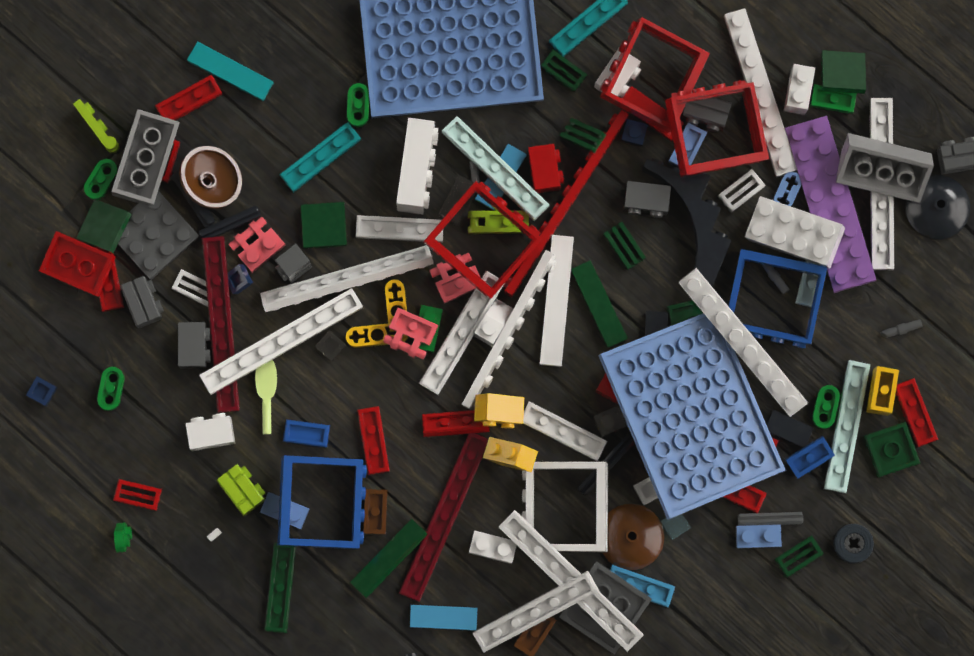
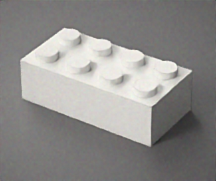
(416, 165)
(795, 232)

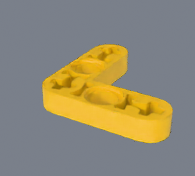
(360, 330)

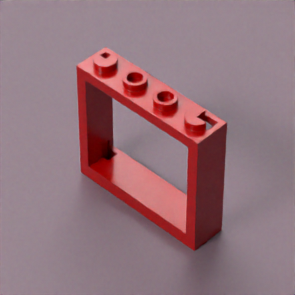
(699, 59)
(754, 120)
(513, 217)

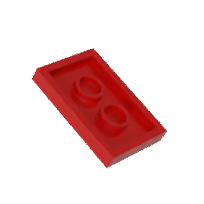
(77, 263)

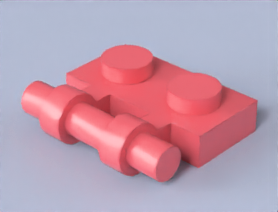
(260, 250)
(455, 285)
(414, 327)

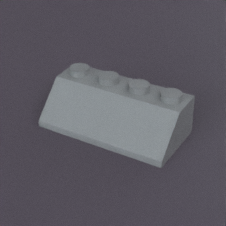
(145, 158)
(884, 167)

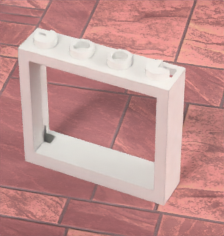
(601, 503)

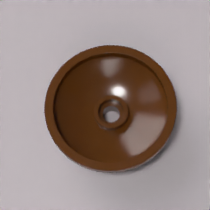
(217, 170)
(648, 542)

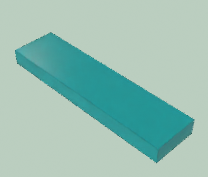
(585, 25)
(230, 71)
(320, 157)

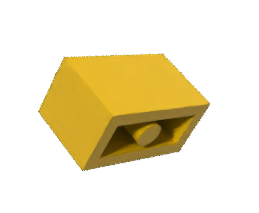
(882, 390)
(499, 409)
(510, 454)

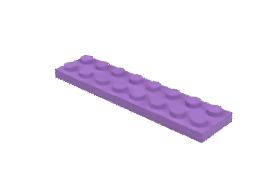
(818, 168)

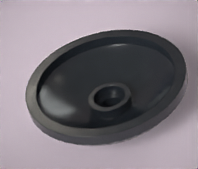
(938, 222)

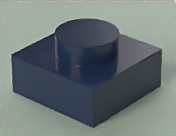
(634, 132)
(239, 279)
(41, 391)

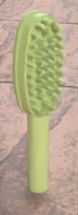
(266, 386)

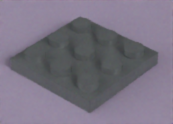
(156, 236)
(620, 593)

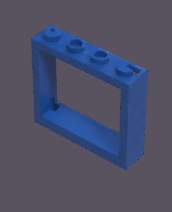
(789, 264)
(285, 502)

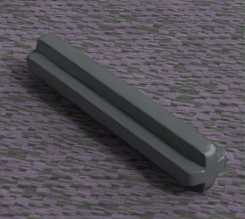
(783, 518)

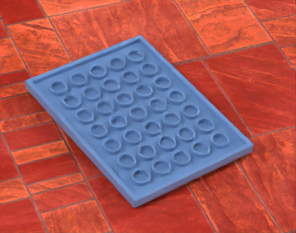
(449, 54)
(691, 414)

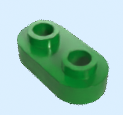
(358, 106)
(101, 180)
(110, 388)
(825, 407)
(122, 537)

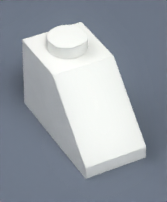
(493, 322)

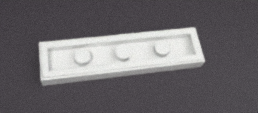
(396, 228)
(563, 431)

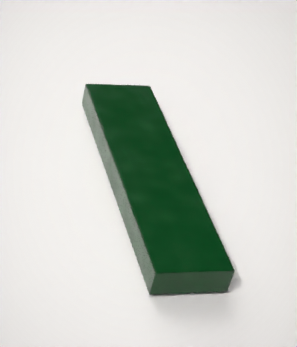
(599, 304)
(388, 558)
(280, 588)

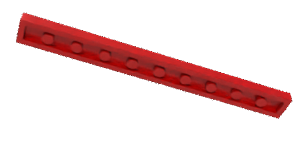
(570, 194)

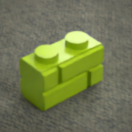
(241, 490)

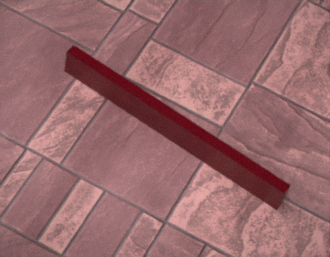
(220, 316)
(444, 517)

